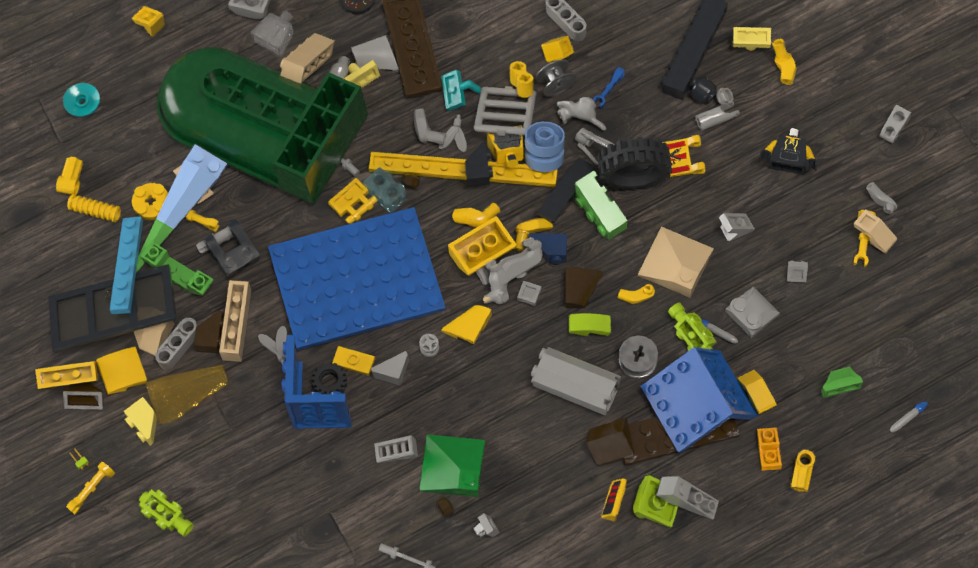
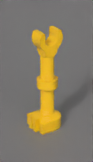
(210, 223)
(863, 245)
(104, 470)

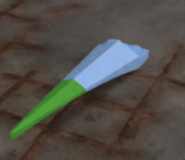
(192, 182)

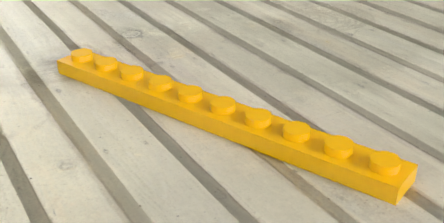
(456, 169)

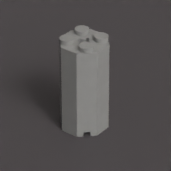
(575, 380)

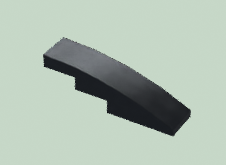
(564, 191)

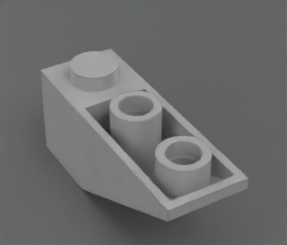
(687, 496)

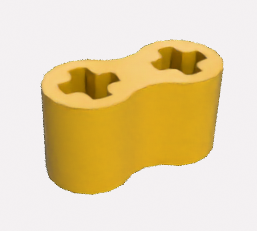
(521, 79)

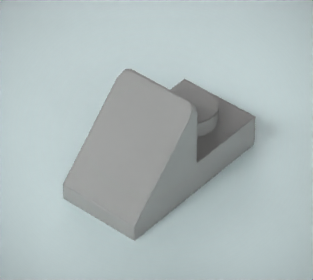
(735, 225)

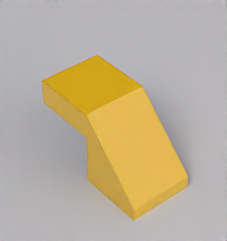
(757, 391)

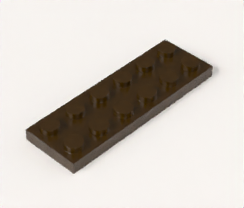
(412, 47)
(653, 441)

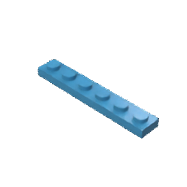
(126, 265)

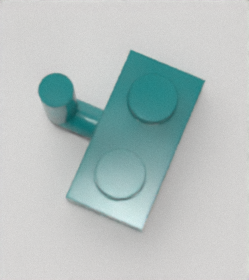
(454, 88)

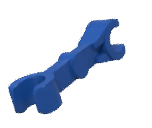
(618, 75)

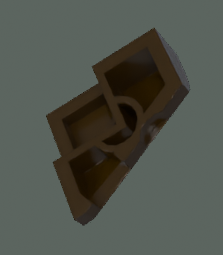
(580, 286)

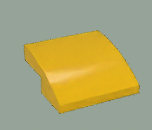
(121, 370)

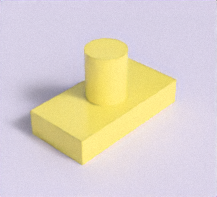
(751, 37)
(362, 75)

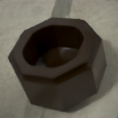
(410, 179)
(445, 506)

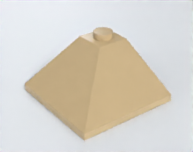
(675, 262)

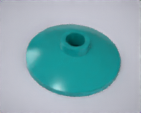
(79, 93)

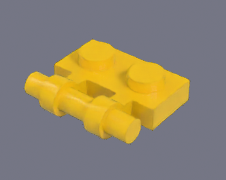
(349, 197)

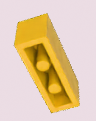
(67, 374)

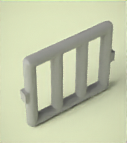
(502, 130)

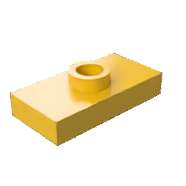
(354, 360)

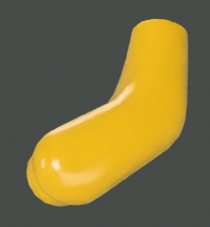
(637, 296)

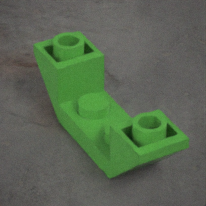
(182, 276)

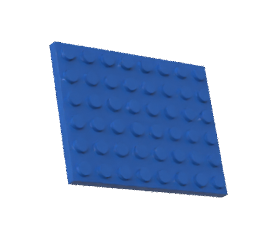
(356, 278)

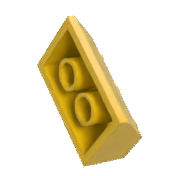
(481, 246)

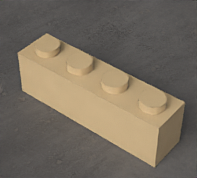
(307, 58)
(235, 321)

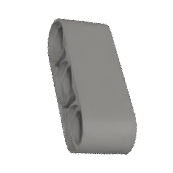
(567, 25)
(176, 352)

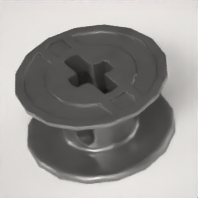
(557, 80)
(629, 351)

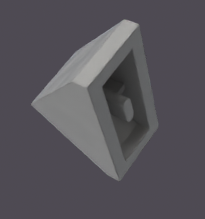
(392, 369)

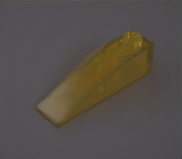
(182, 391)

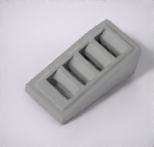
(412, 453)

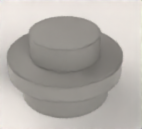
(724, 95)

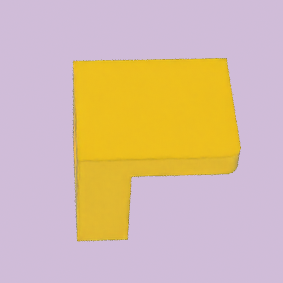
(557, 48)

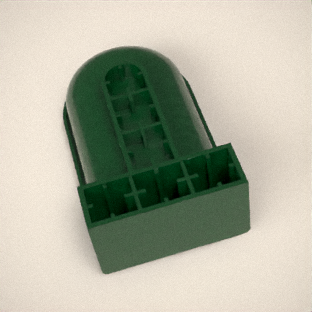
(261, 119)

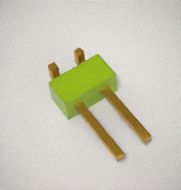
(82, 462)

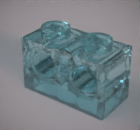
(383, 191)

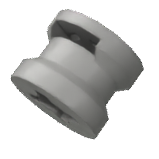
(430, 341)

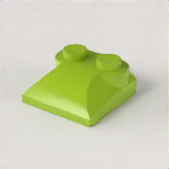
(651, 506)

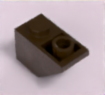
(209, 334)

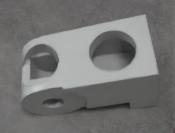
(895, 124)

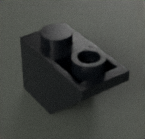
(477, 167)

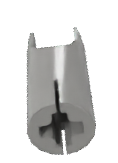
(715, 116)

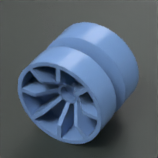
(544, 146)

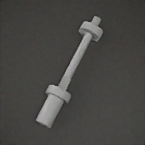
(347, 164)
(394, 552)

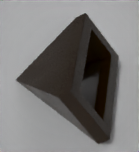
(83, 397)

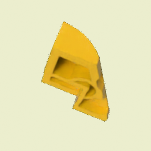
(469, 324)

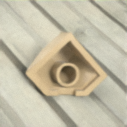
(153, 337)

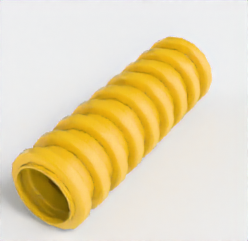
(93, 208)

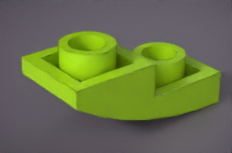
(589, 323)

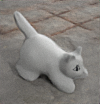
(583, 109)

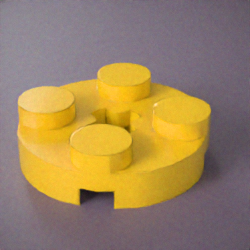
(144, 193)

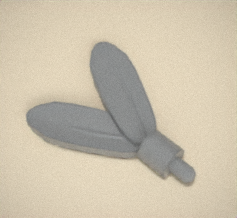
(455, 132)
(275, 347)

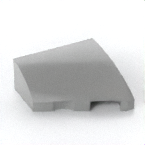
(375, 50)

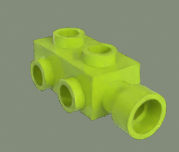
(691, 328)
(163, 511)

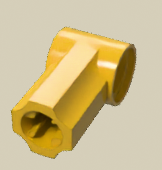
(69, 181)
(802, 472)

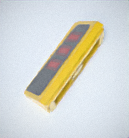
(614, 499)

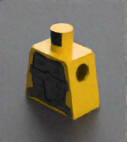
(506, 148)

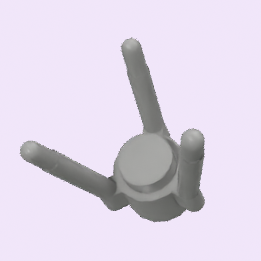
(587, 138)

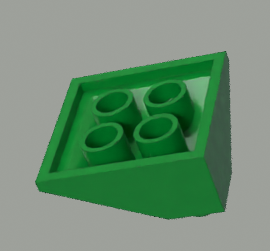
(452, 465)

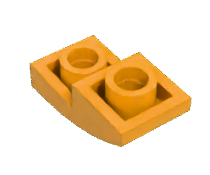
(769, 449)

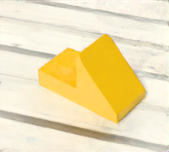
(150, 19)

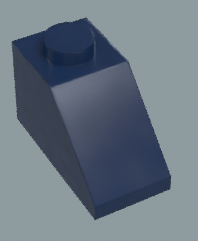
(553, 246)

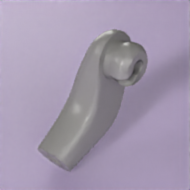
(881, 198)

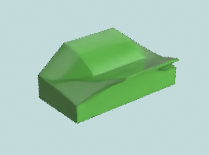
(841, 381)

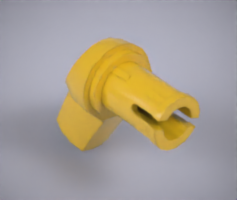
(784, 62)
(475, 217)
(530, 226)

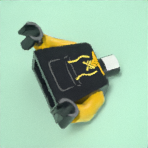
(789, 154)

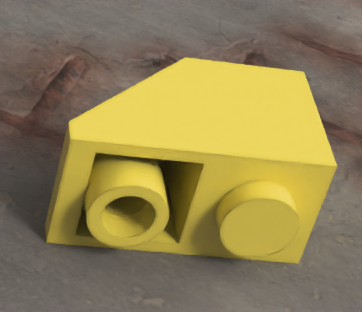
(143, 419)

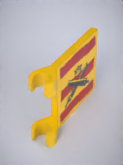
(681, 159)

